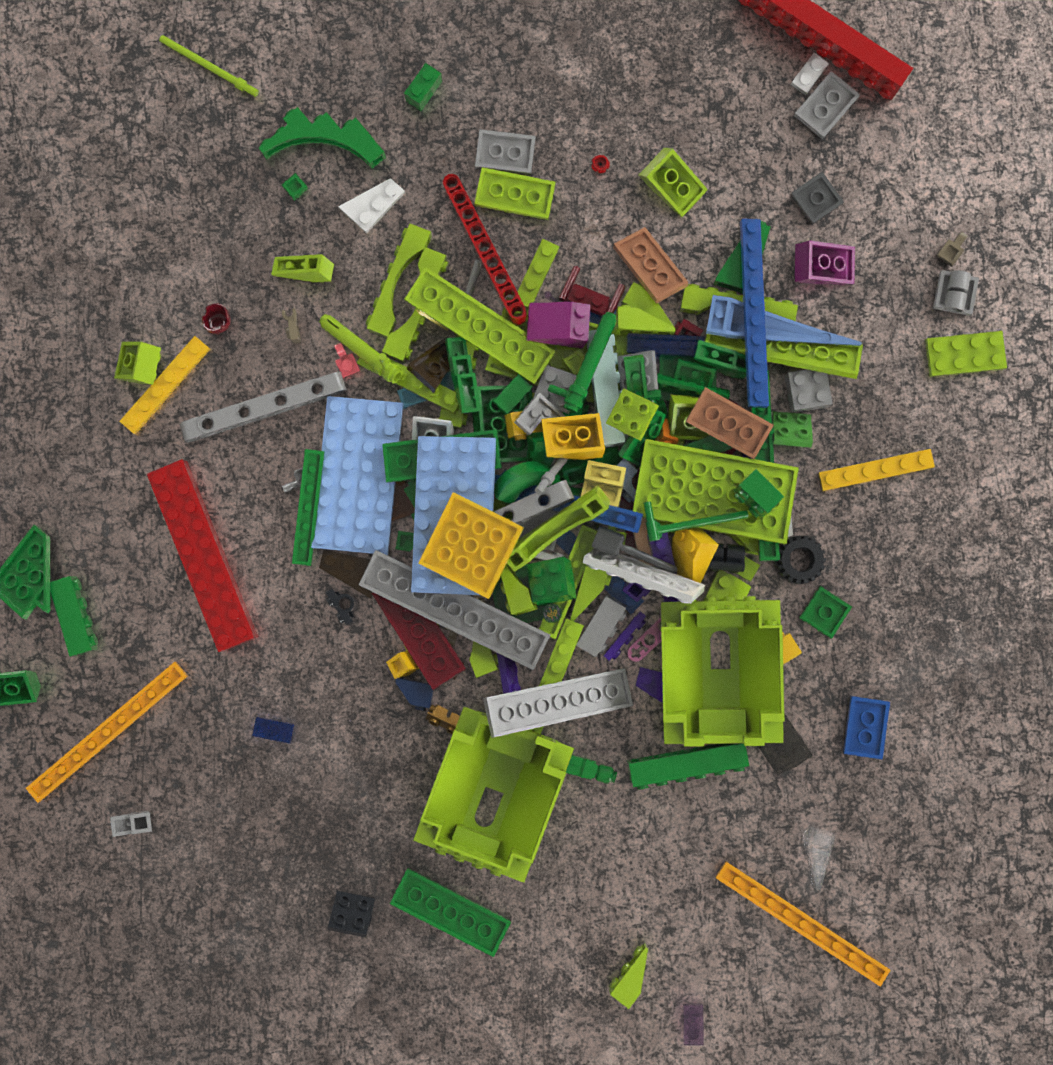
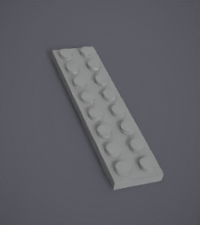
(557, 702)

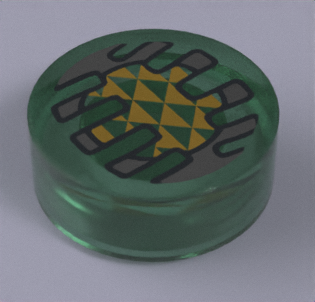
(552, 613)

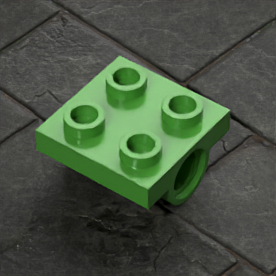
(792, 429)

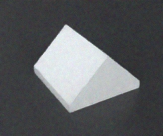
(431, 427)

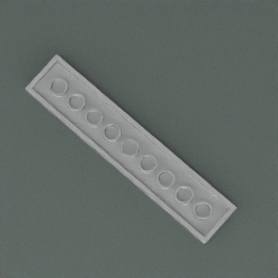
(457, 612)

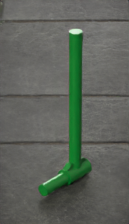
(655, 530)

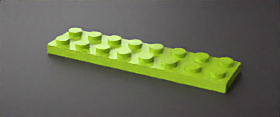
(479, 325)
(824, 358)

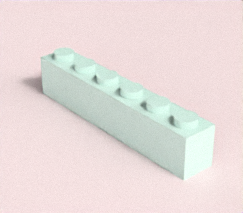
(606, 391)

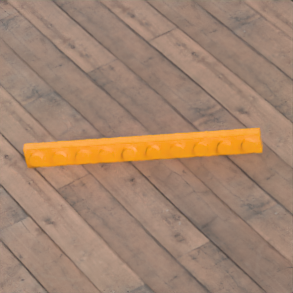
(106, 732)
(803, 923)

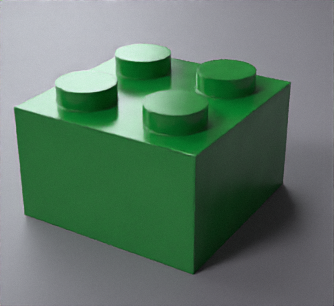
(757, 494)
(551, 581)

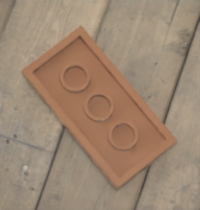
(650, 265)
(729, 423)

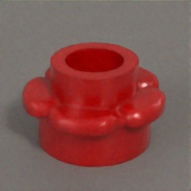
(600, 159)

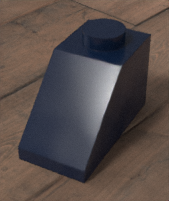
(417, 693)

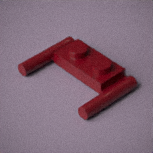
(598, 302)

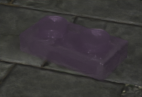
(693, 1024)

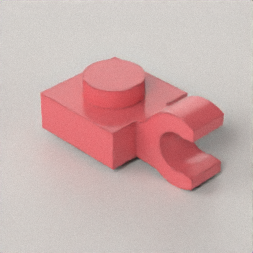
(347, 363)

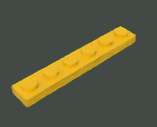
(164, 385)
(876, 470)

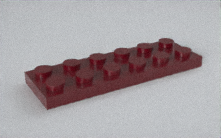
(424, 643)

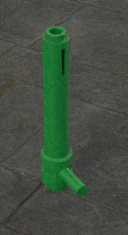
(578, 390)

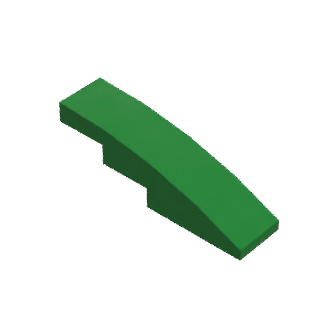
(462, 375)

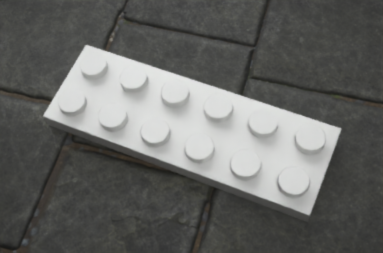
(646, 575)

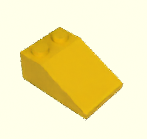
(574, 437)
(693, 552)

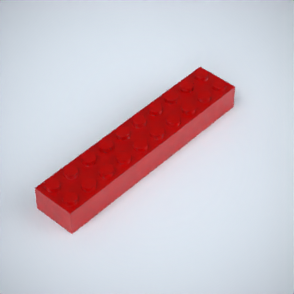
(836, 42)
(202, 555)

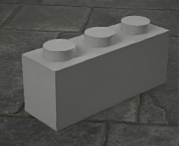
(602, 625)

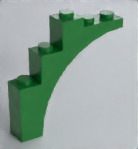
(324, 130)

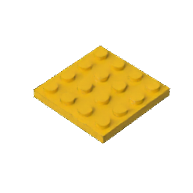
(471, 545)

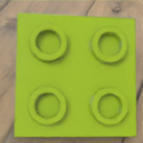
(632, 414)

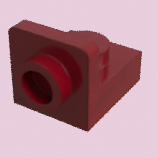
(688, 328)

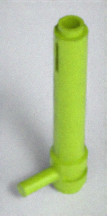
(380, 362)

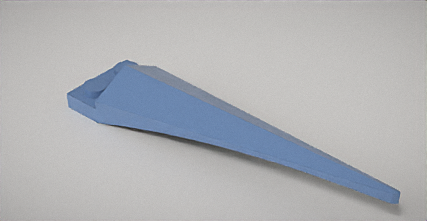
(727, 320)

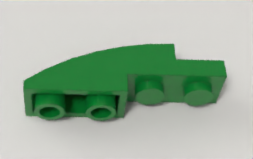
(575, 470)

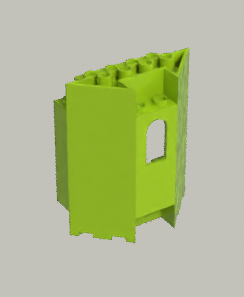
(730, 703)
(521, 766)

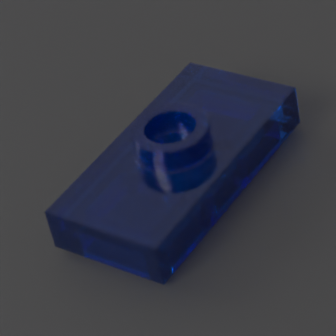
(273, 730)

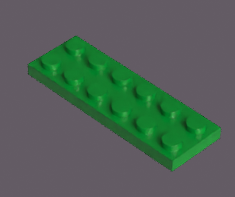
(401, 456)
(450, 912)

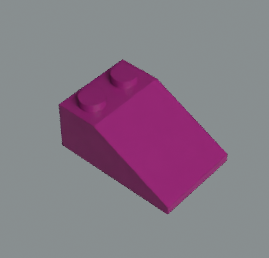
(824, 263)
(559, 323)

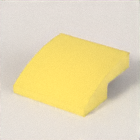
(607, 477)

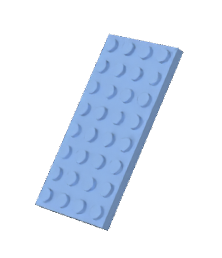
(447, 467)
(354, 493)

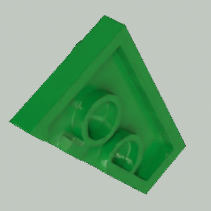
(633, 448)

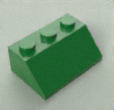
(19, 687)

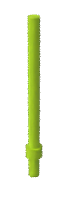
(239, 83)

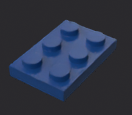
(866, 727)

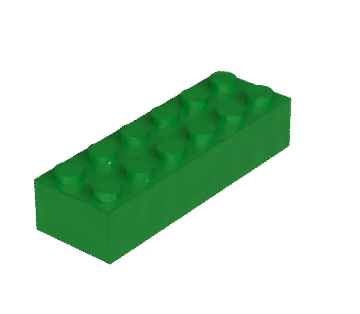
(687, 763)

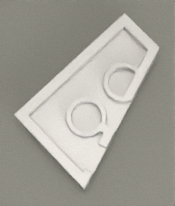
(373, 204)

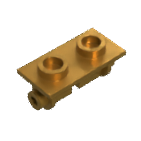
(438, 718)

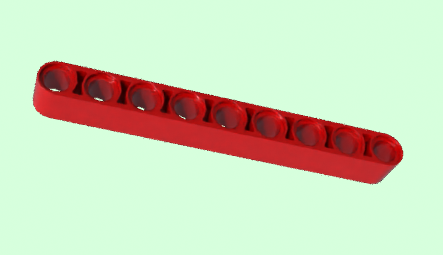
(485, 257)

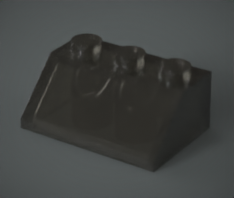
(787, 754)

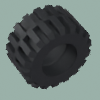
(816, 560)

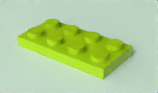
(515, 193)
(966, 353)

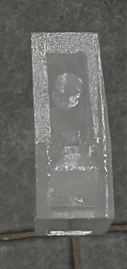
(818, 850)

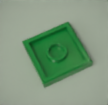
(825, 612)

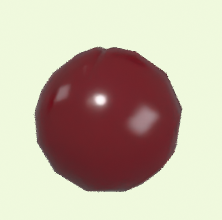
(216, 319)

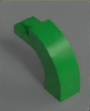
(518, 478)

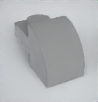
(131, 823)

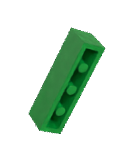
(73, 616)

